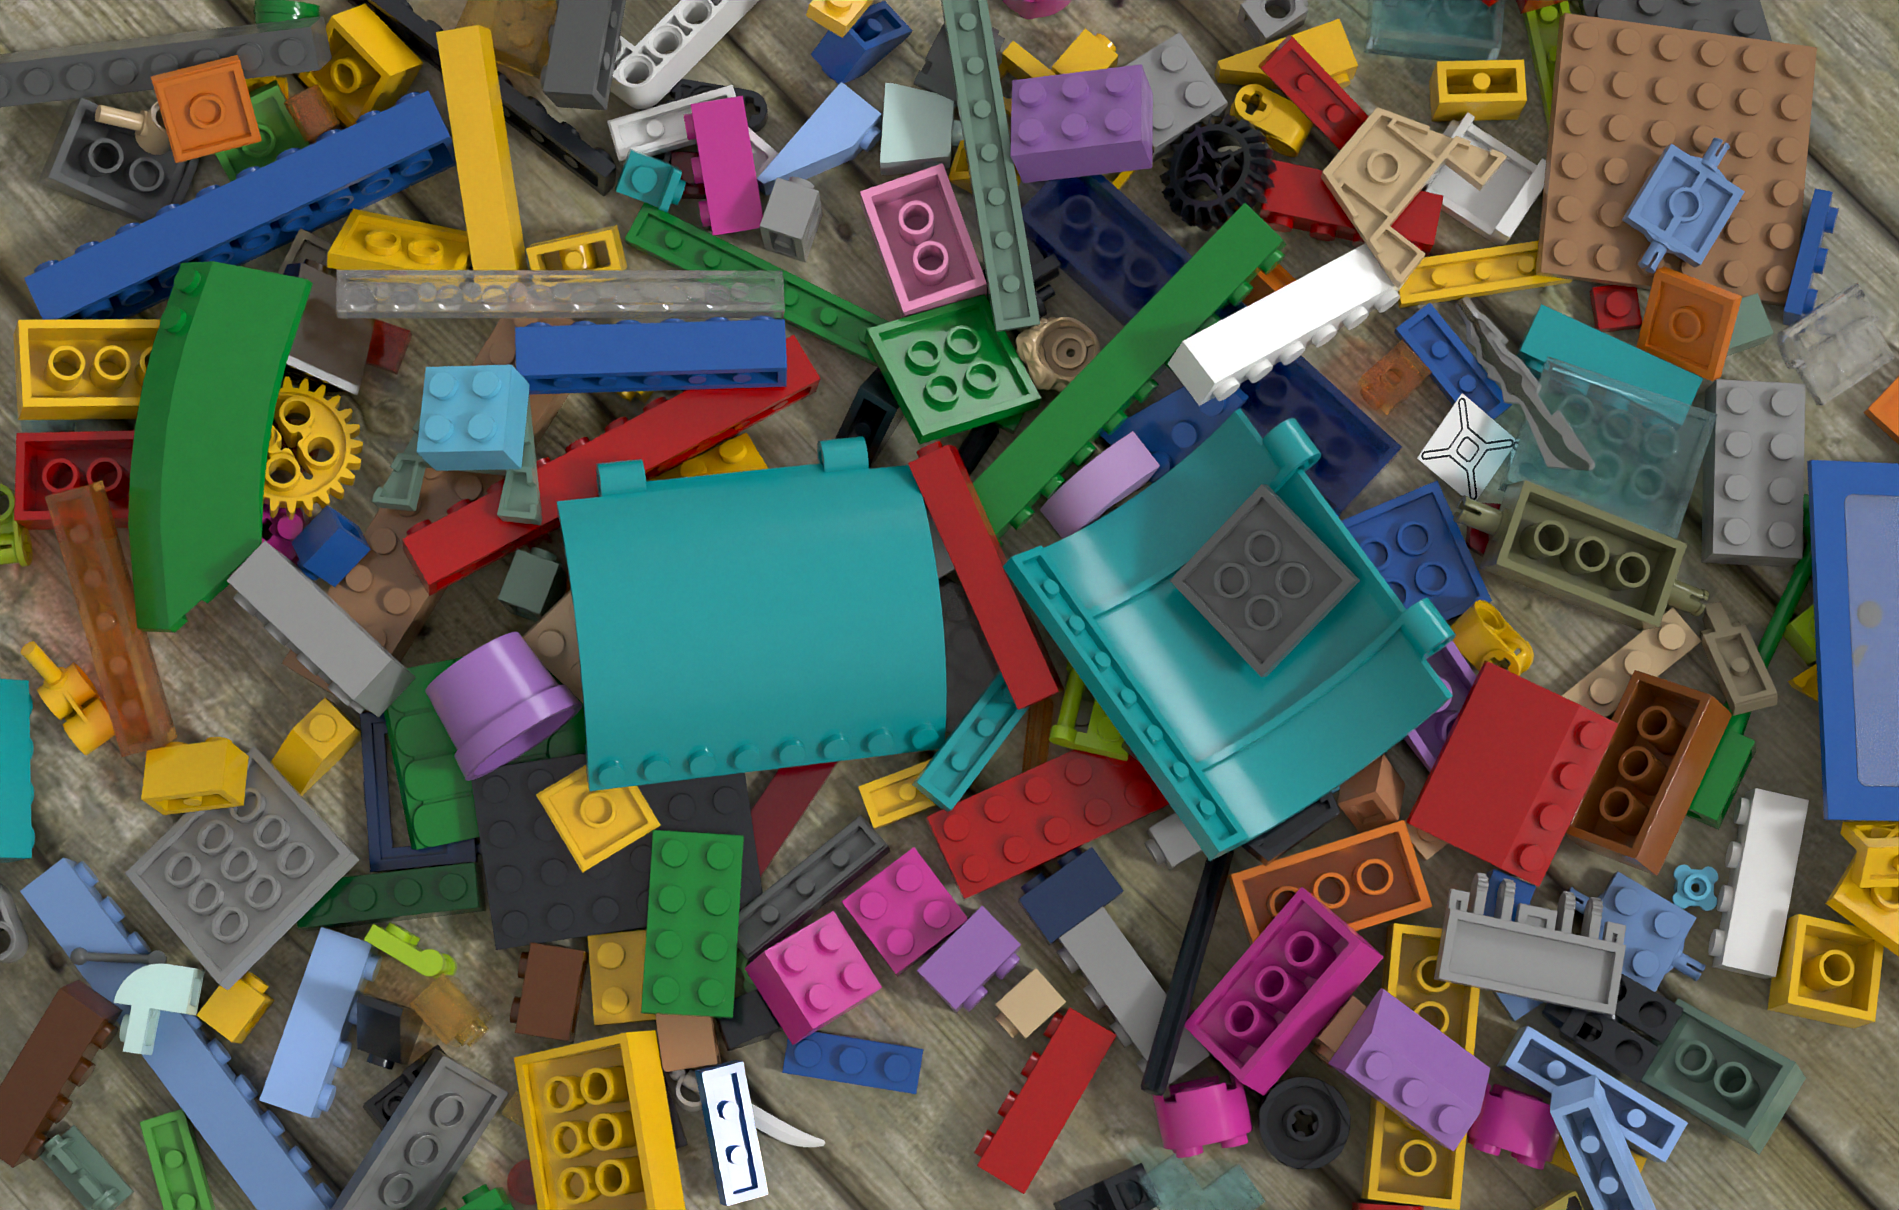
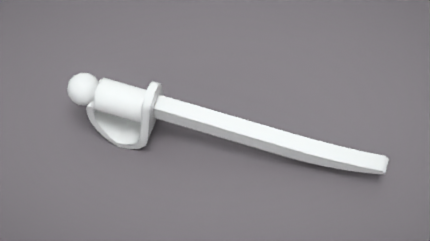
(763, 1121)

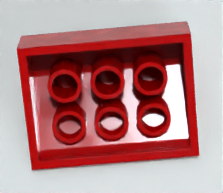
(1512, 773)

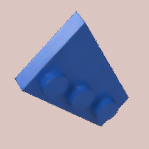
(1177, 426)

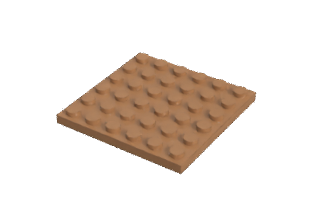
(1644, 86)

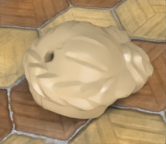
(1046, 349)

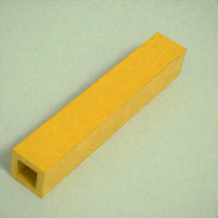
(481, 149)

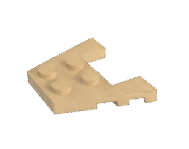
(1386, 170)

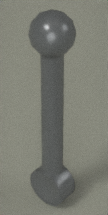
(80, 956)

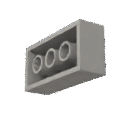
(1754, 474)
(319, 631)

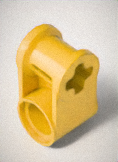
(1275, 117)
(1489, 637)

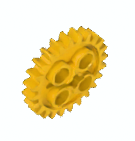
(324, 430)

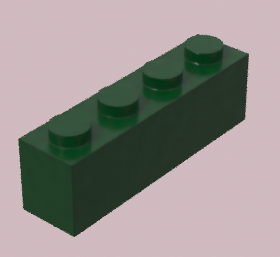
(399, 897)

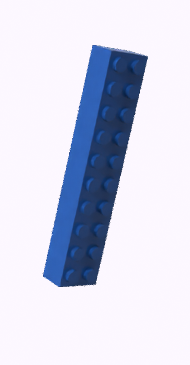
(249, 214)

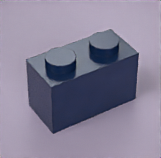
(1069, 894)

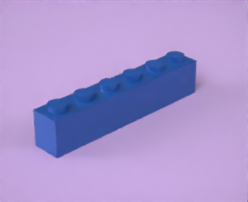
(652, 355)

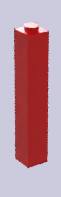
(980, 569)

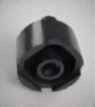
(1327, 1130)

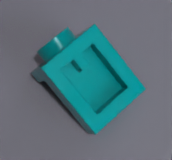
(650, 180)

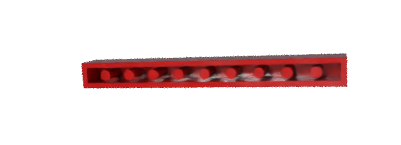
(660, 436)

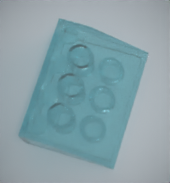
(1640, 441)

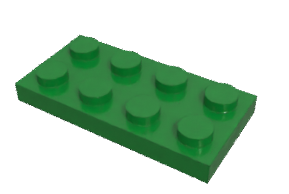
(692, 924)

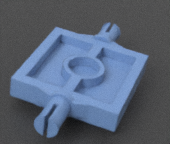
(1683, 205)
(1652, 933)

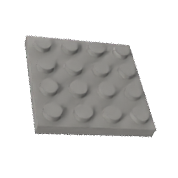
(242, 872)

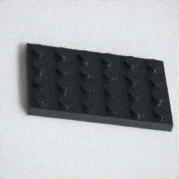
(537, 884)

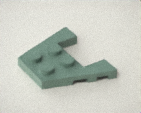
(519, 495)

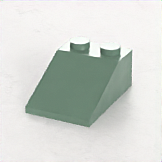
(1724, 1078)

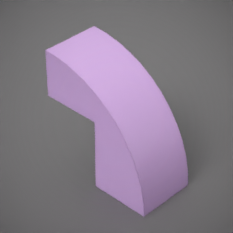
(1100, 485)

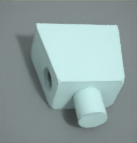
(916, 130)

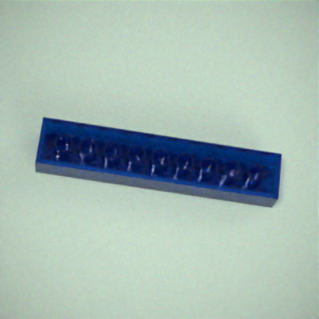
(1128, 259)

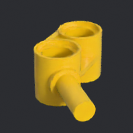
(73, 697)

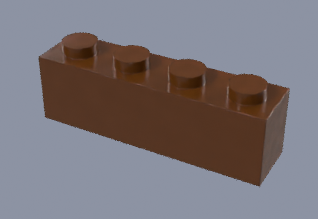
(51, 1067)

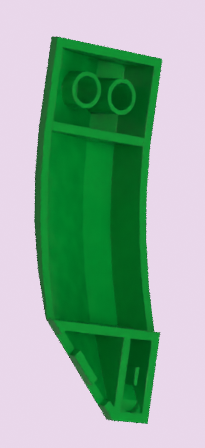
(206, 434)

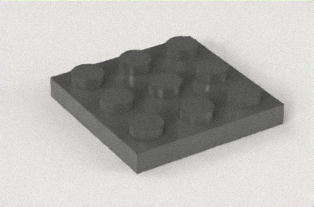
(1264, 580)

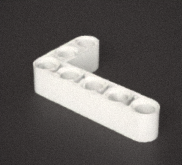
(672, 33)

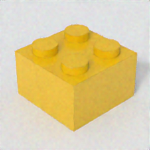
(1827, 972)

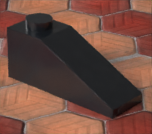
(386, 1030)

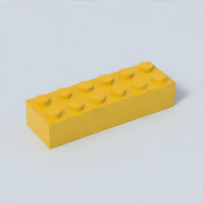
(1398, 1158)

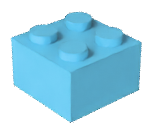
(473, 417)

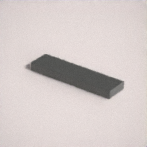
(808, 887)

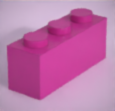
(724, 165)

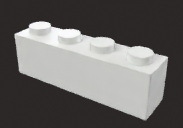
(1759, 883)

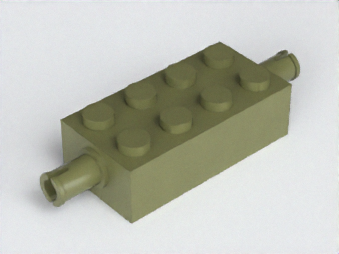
(1582, 555)

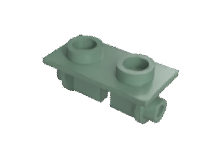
(85, 1171)

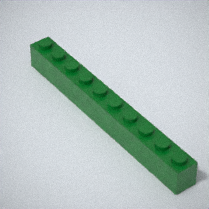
(1126, 369)

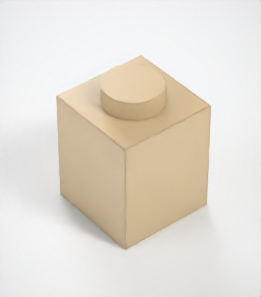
(1028, 1005)

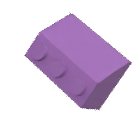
(1414, 1070)

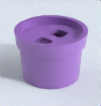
(499, 704)

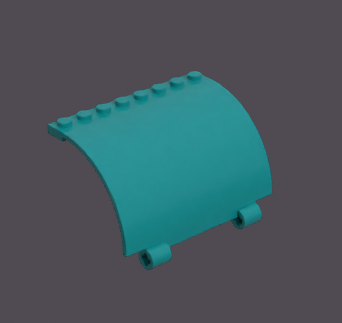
(754, 618)
(1207, 728)

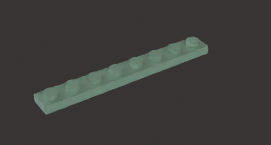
(990, 164)

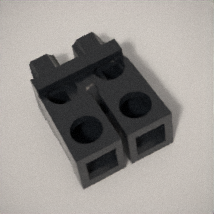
(1612, 1043)

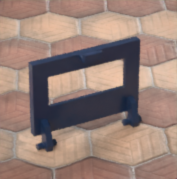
(378, 812)

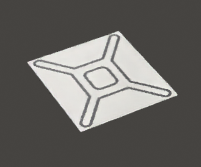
(1467, 448)

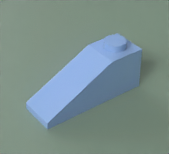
(827, 139)

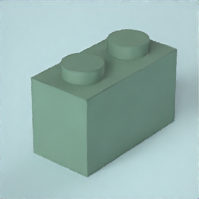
(533, 584)

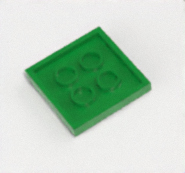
(951, 369)

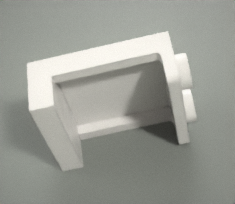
(1503, 200)

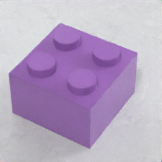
(970, 960)

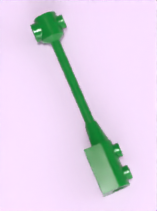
(1734, 749)

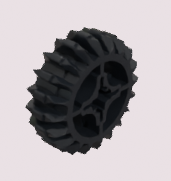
(1196, 167)

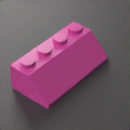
(1282, 991)

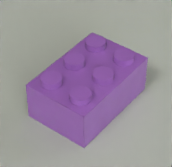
(1082, 124)

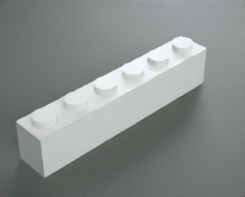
(1283, 325)

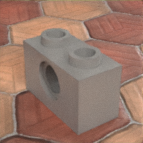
(791, 218)

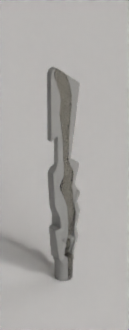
(1519, 386)

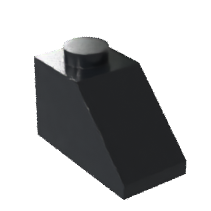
(872, 415)

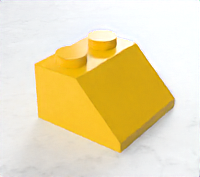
(367, 65)

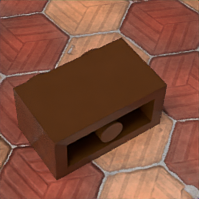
(549, 992)

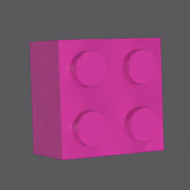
(905, 911)
(813, 977)

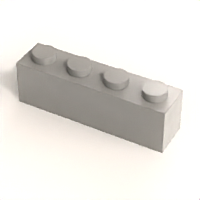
(1124, 987)

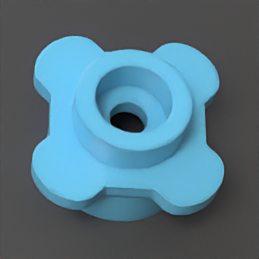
(1682, 888)

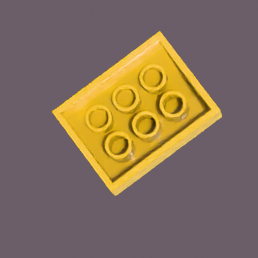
(600, 1125)

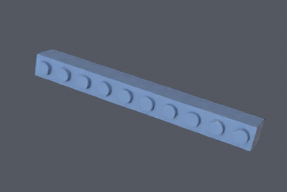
(182, 1054)

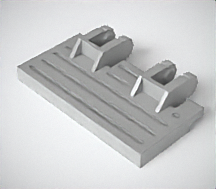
(1535, 953)

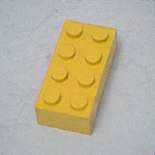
(81, 367)

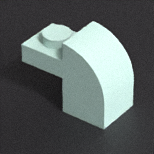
(149, 992)

